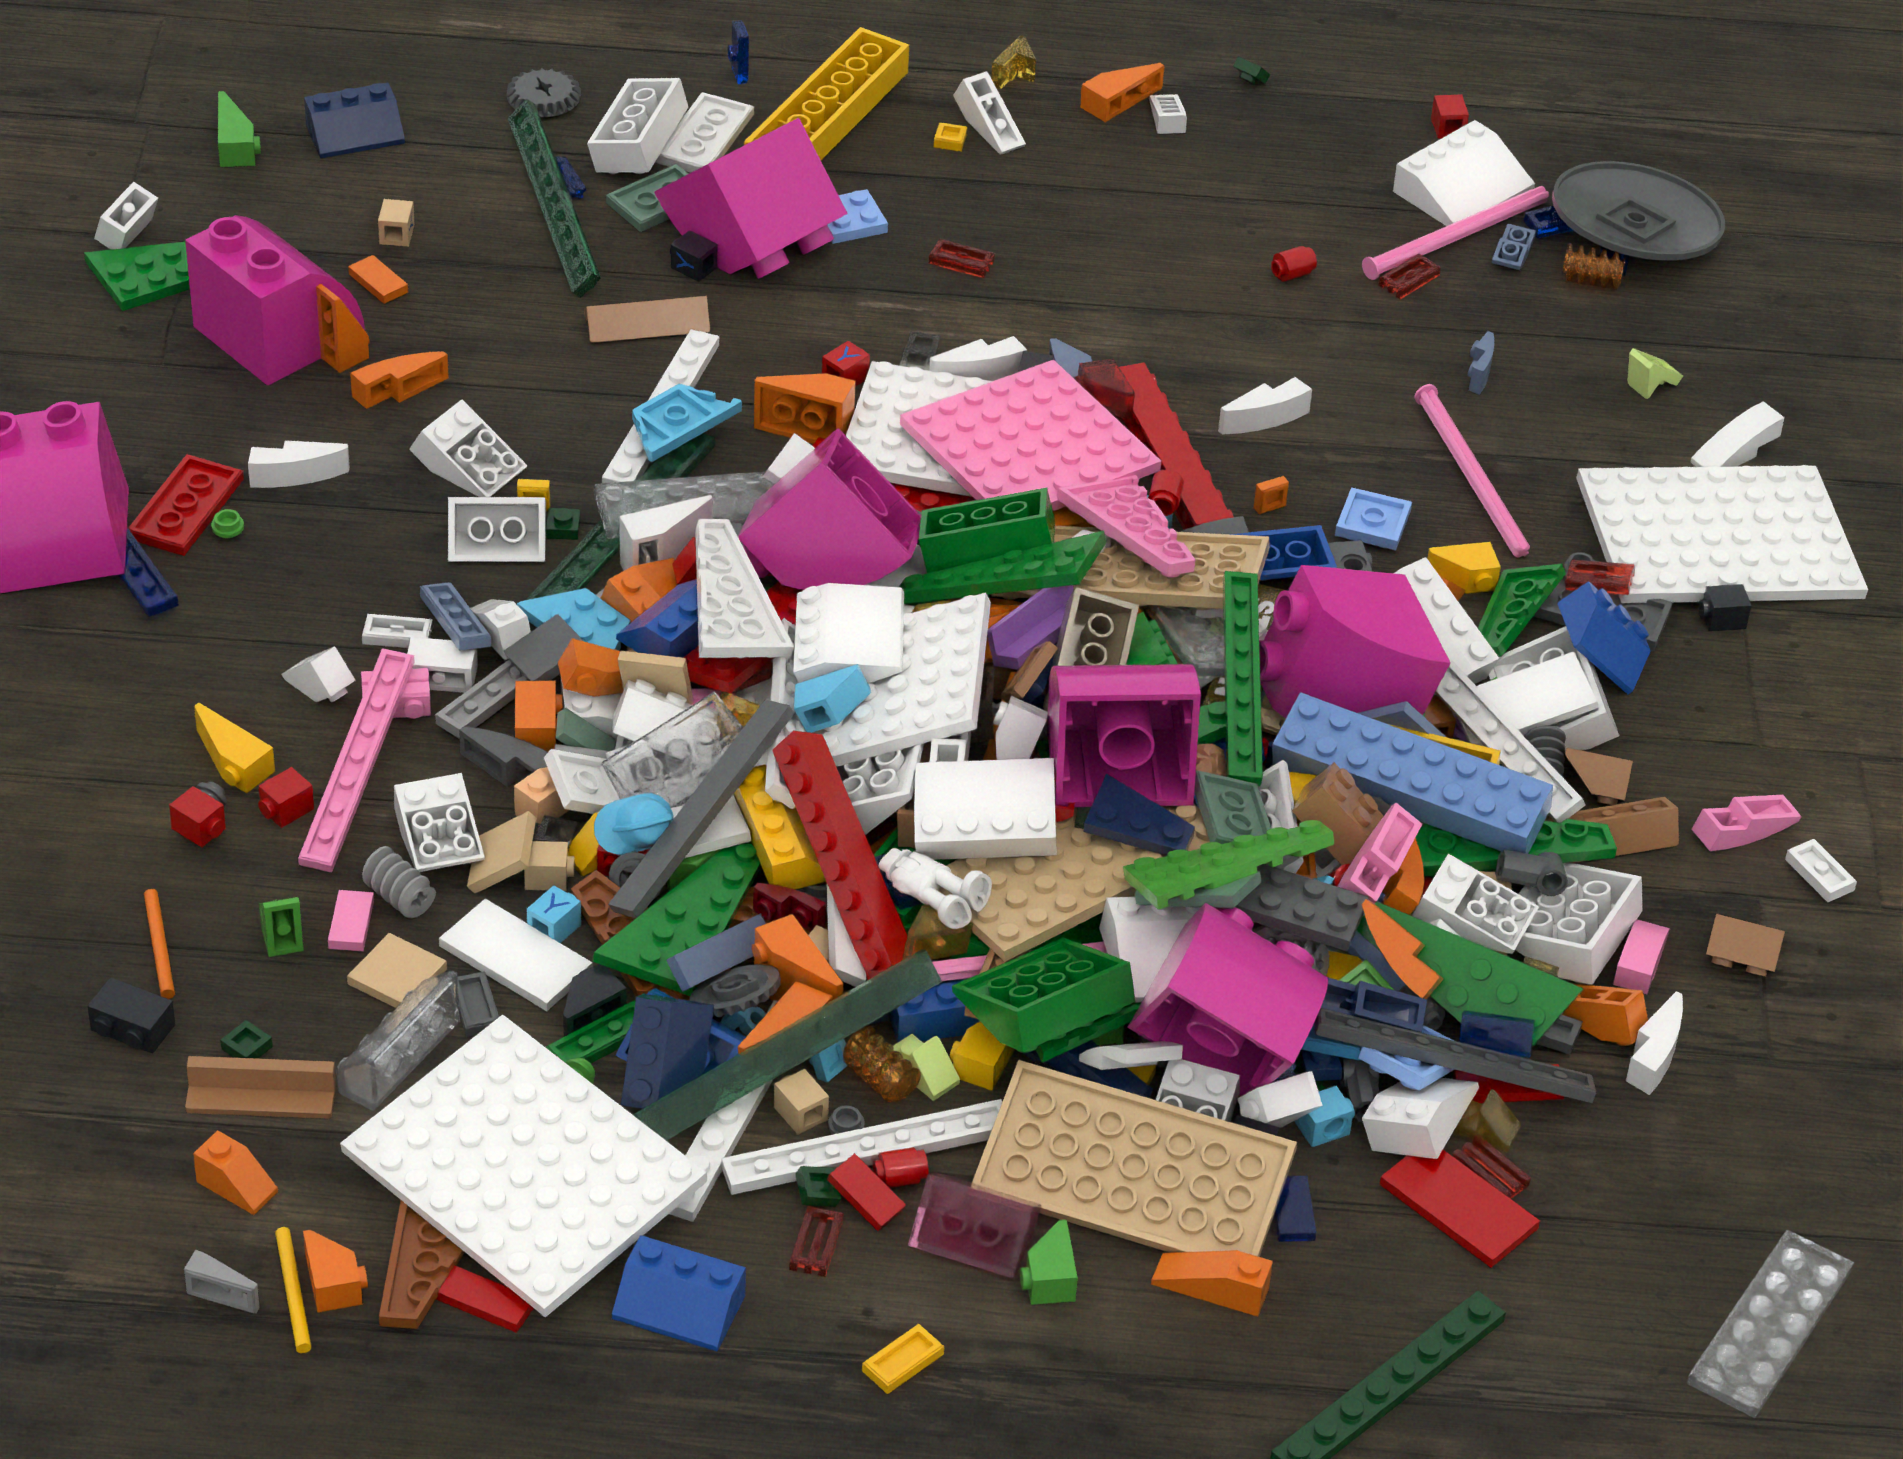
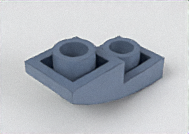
(1514, 247)
(1482, 357)

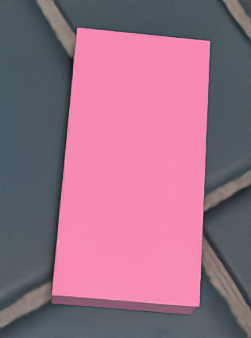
(351, 920)

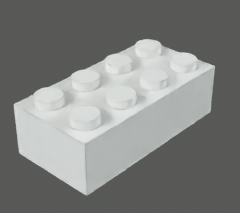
(638, 125)

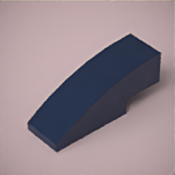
(1376, 1004)

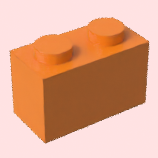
(536, 712)

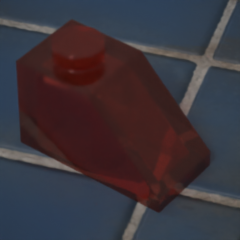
(1108, 386)

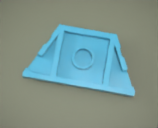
(679, 417)
(583, 612)

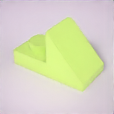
(1648, 371)
(933, 1062)

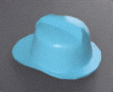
(632, 823)

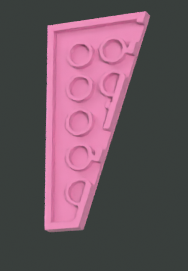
(1130, 519)

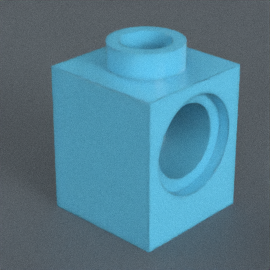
(1330, 1120)

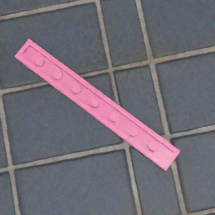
(356, 760)

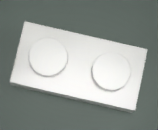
(1820, 870)

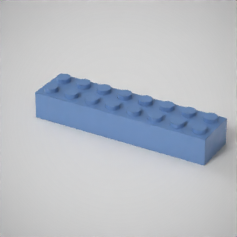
(1419, 774)

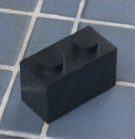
(131, 1015)

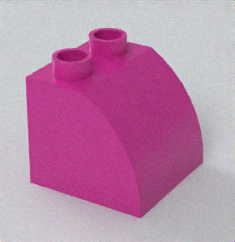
(758, 201)
(258, 297)
(60, 498)
(830, 521)
(1350, 642)
(1124, 724)
(1233, 998)

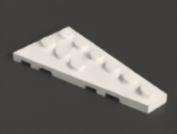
(731, 601)

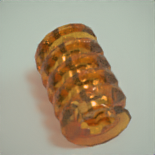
(1593, 266)
(880, 1065)

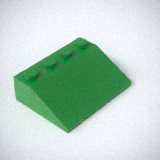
(1047, 993)

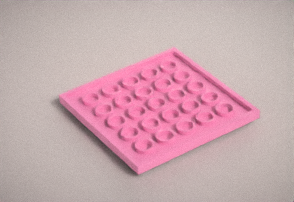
(1028, 436)

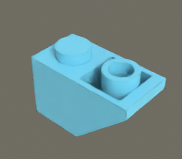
(830, 697)

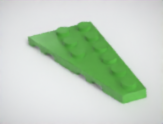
(1222, 863)

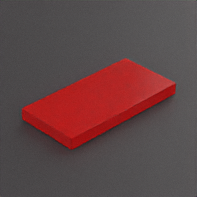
(185, 504)
(1461, 1205)

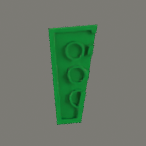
(1516, 601)

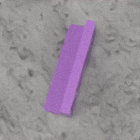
(1028, 627)

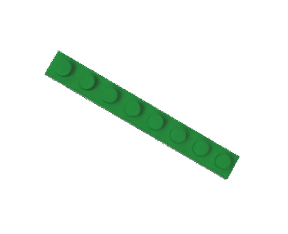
(1242, 677)

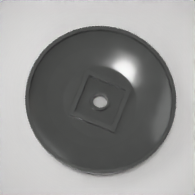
(1638, 210)

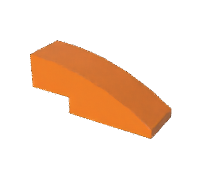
(398, 377)
(1406, 886)
(1401, 951)

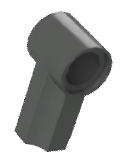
(1533, 871)
(1360, 1084)

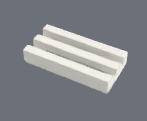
(394, 630)

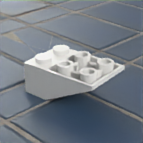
(467, 452)
(660, 531)
(437, 822)
(1476, 906)
(1200, 1089)

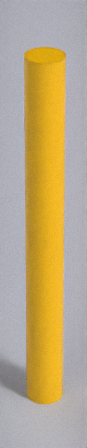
(293, 1290)

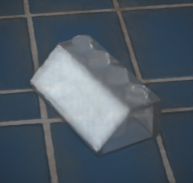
(675, 754)
(400, 1041)

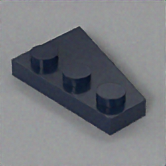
(1136, 820)

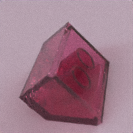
(974, 1224)

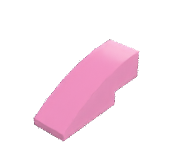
(1744, 821)
(1381, 853)
(1641, 956)

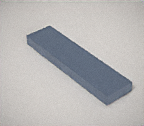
(455, 616)
(715, 954)

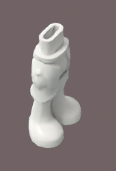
(923, 877)

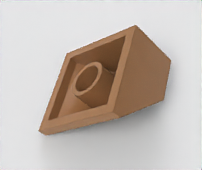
(1601, 774)

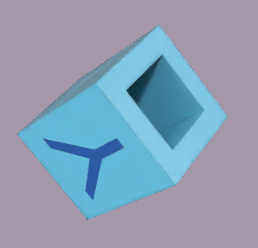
(555, 914)

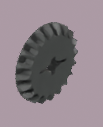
(561, 88)
(738, 988)

